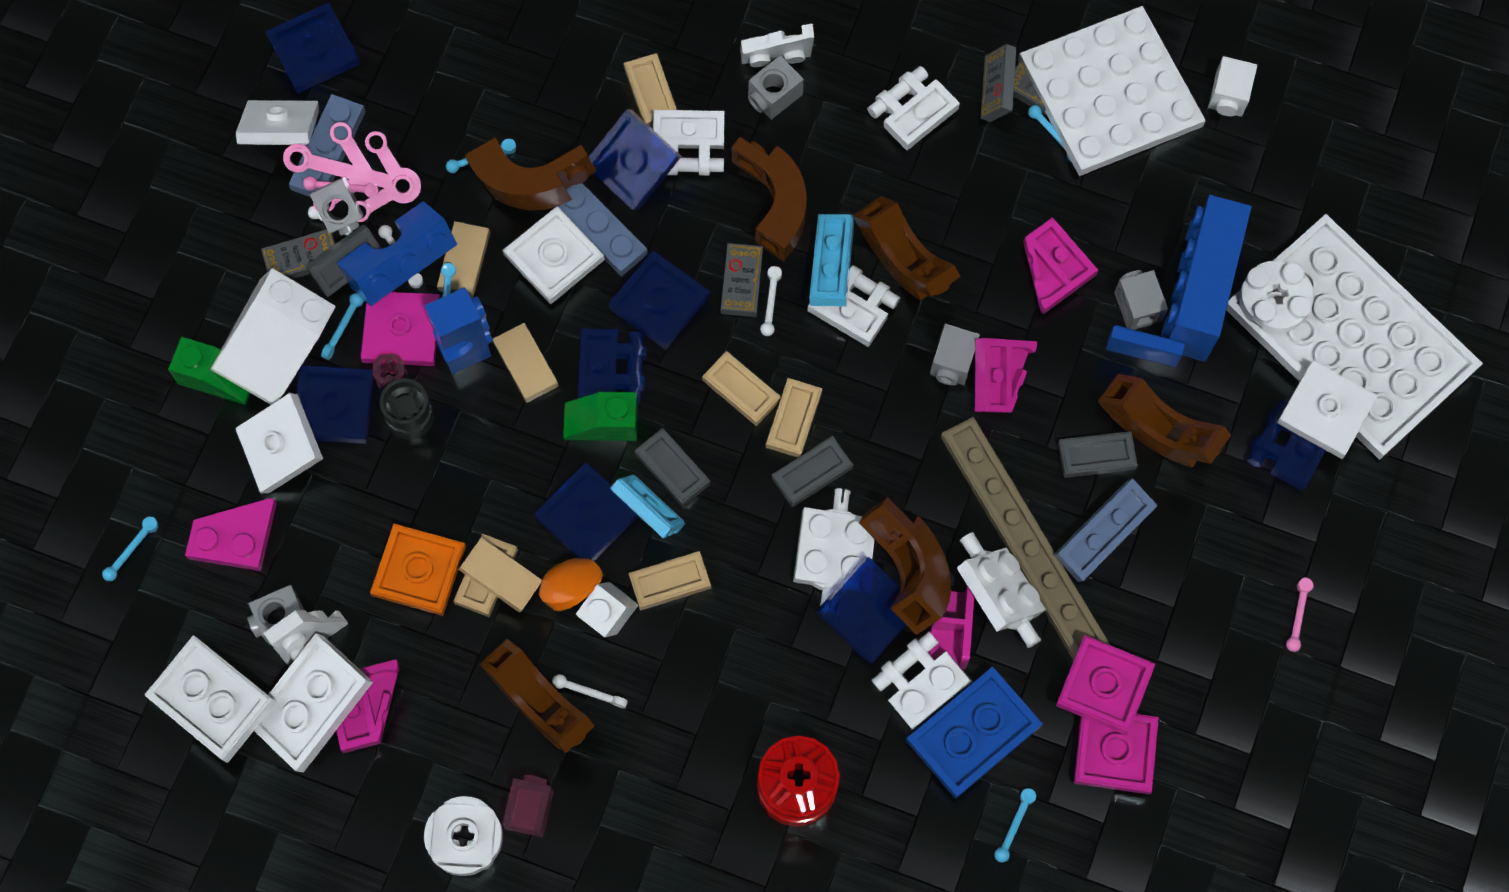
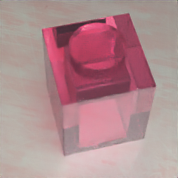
(528, 806)

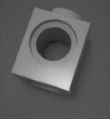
(775, 74)
(337, 190)
(1140, 299)
(954, 355)
(261, 608)

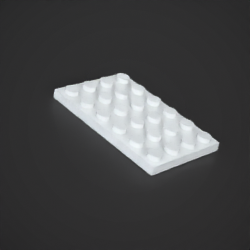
(1367, 333)

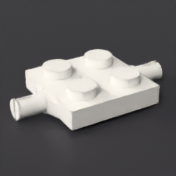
(830, 545)
(1001, 589)

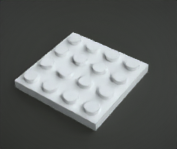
(1111, 90)

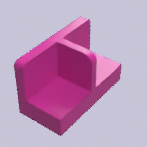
(955, 628)

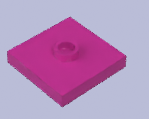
(400, 327)
(1105, 685)
(1116, 759)

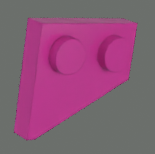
(1056, 264)
(999, 372)
(233, 536)
(368, 718)

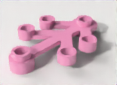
(360, 171)

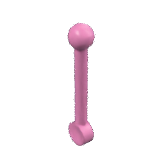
(370, 189)
(1304, 586)

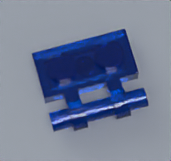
(599, 362)
(1295, 460)

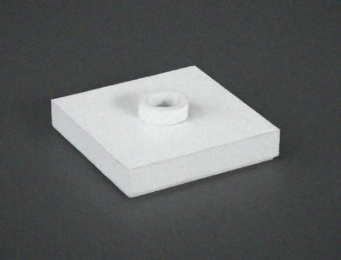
(277, 122)
(553, 255)
(1327, 409)
(279, 443)

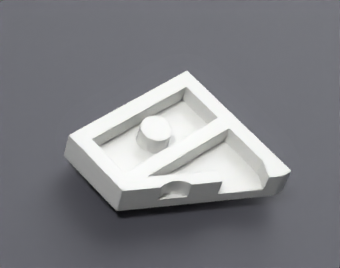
(764, 49)
(298, 628)

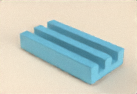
(648, 505)

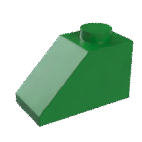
(192, 369)
(602, 417)

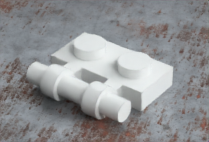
(920, 114)
(692, 130)
(860, 317)
(929, 689)

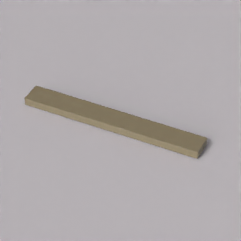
(1021, 534)

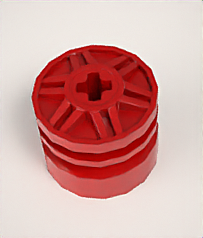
(781, 797)

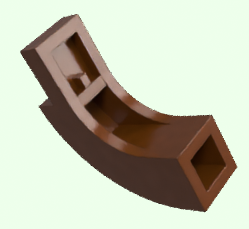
(779, 173)
(529, 187)
(902, 252)
(1158, 426)
(920, 564)
(536, 697)

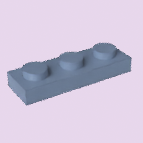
(322, 145)
(603, 229)
(1105, 530)

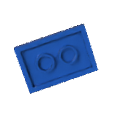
(974, 732)

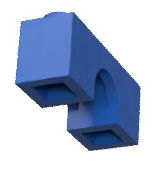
(380, 271)
(460, 329)

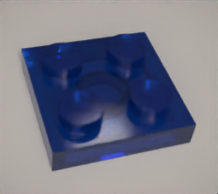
(313, 47)
(633, 159)
(659, 300)
(336, 402)
(586, 514)
(862, 610)

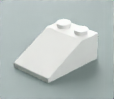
(272, 336)

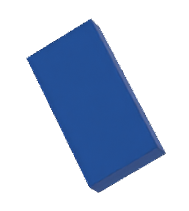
(1145, 346)

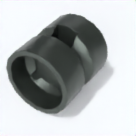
(403, 401)

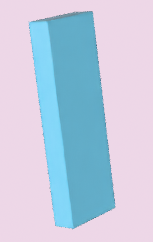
(832, 260)

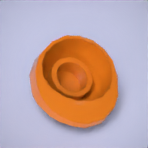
(569, 583)

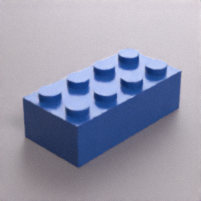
(1206, 275)

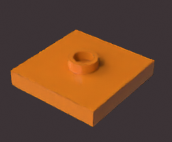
(418, 569)

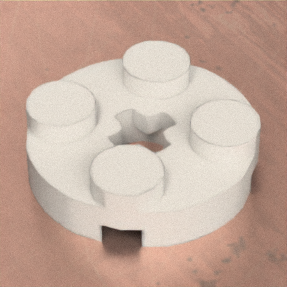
(1264, 311)
(449, 819)

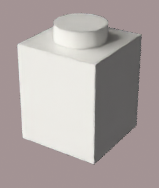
(1232, 86)
(607, 609)

